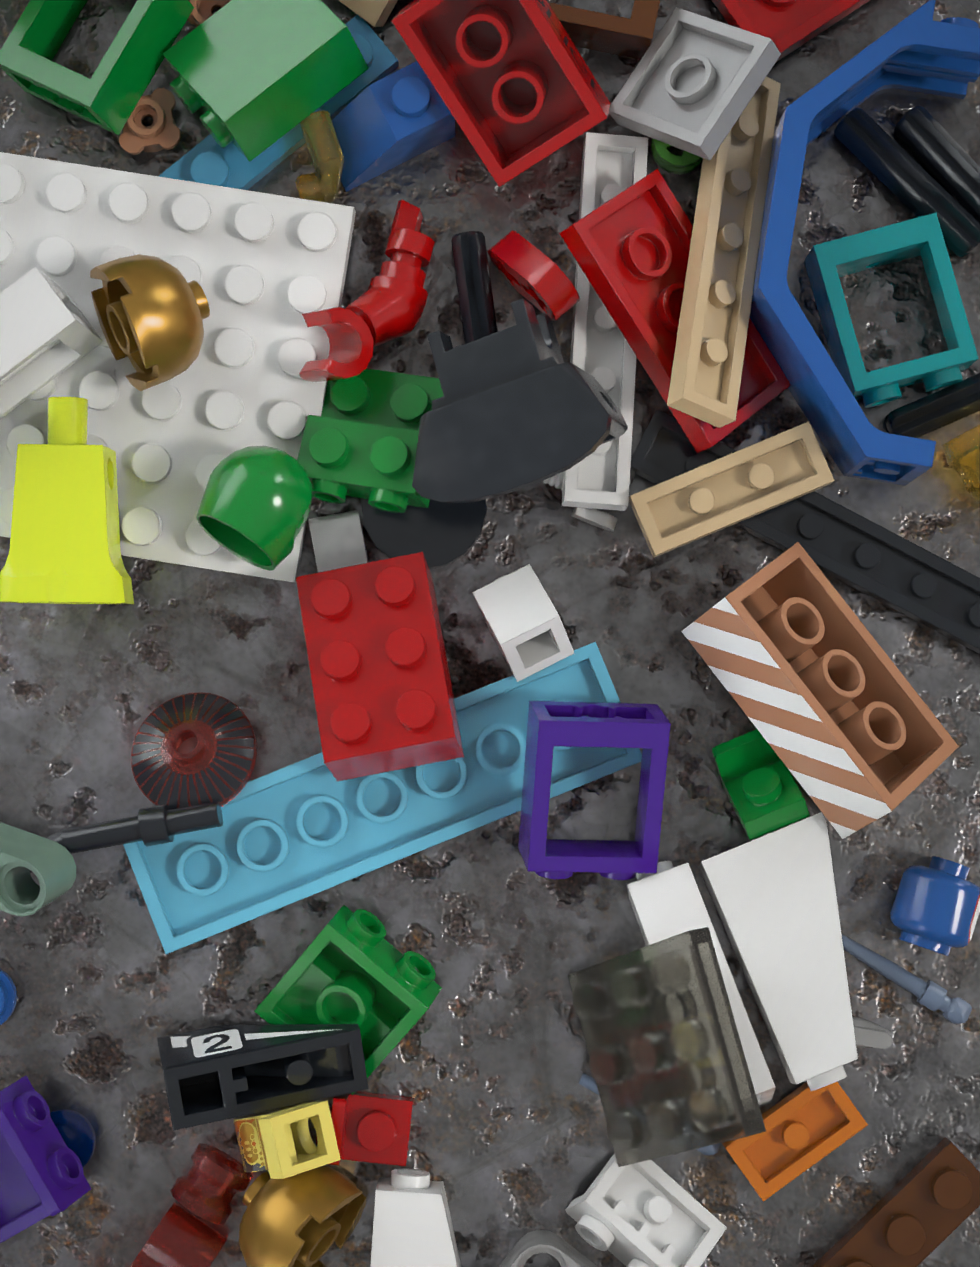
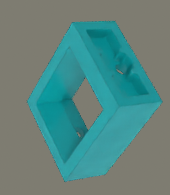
(871, 250)

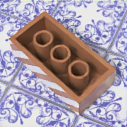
(821, 691)

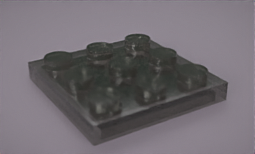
(665, 1049)

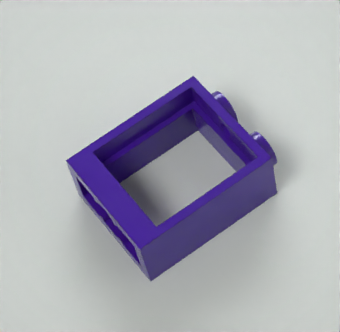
(593, 726)

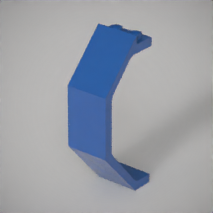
(910, 57)

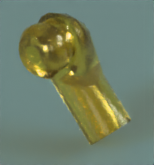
(326, 158)

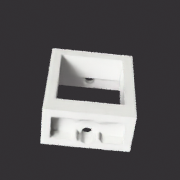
(38, 337)

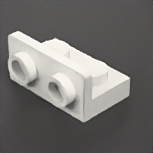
(644, 1218)

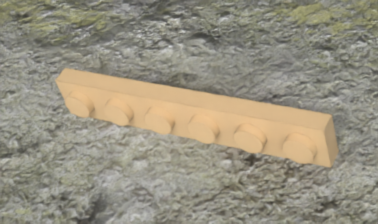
(723, 266)

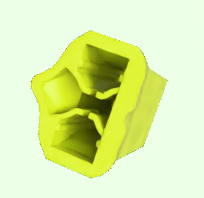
(65, 518)

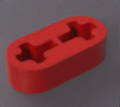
(533, 275)

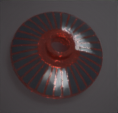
(210, 772)

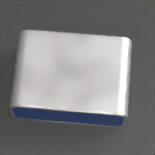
(338, 540)

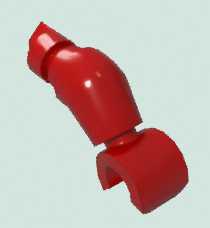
(384, 311)

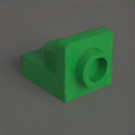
(758, 785)

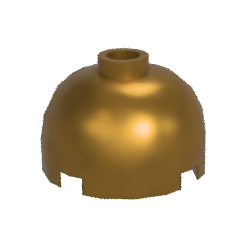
(150, 316)
(298, 1217)

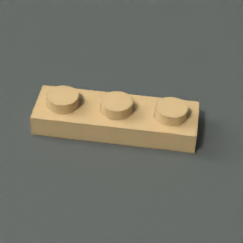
(731, 489)

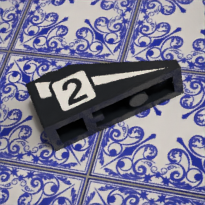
(257, 1069)

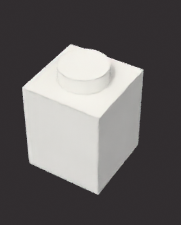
(523, 622)

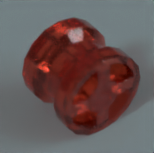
(211, 1184)

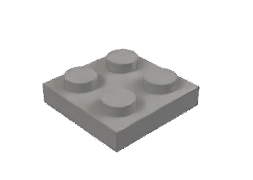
(694, 82)

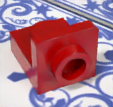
(372, 1127)

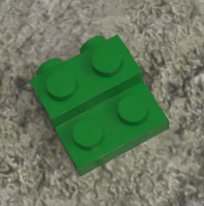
(368, 439)
(355, 979)

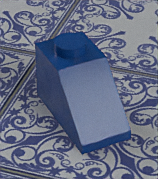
(391, 125)

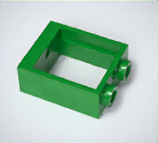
(121, 74)

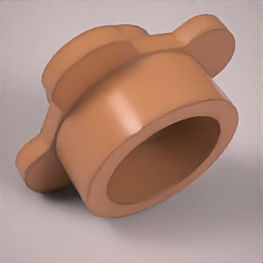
(158, 136)

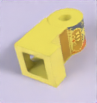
(282, 1141)

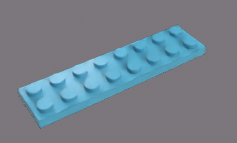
(310, 832)

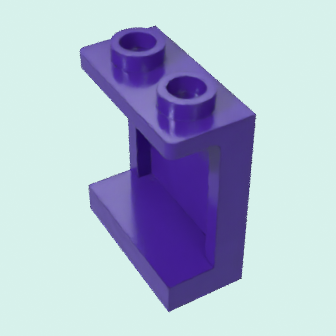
(35, 1164)

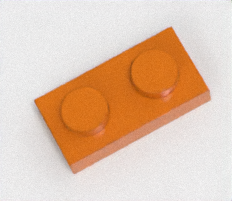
(796, 1136)

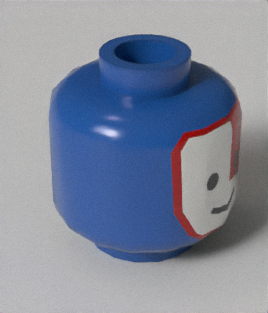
(936, 906)

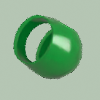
(256, 504)

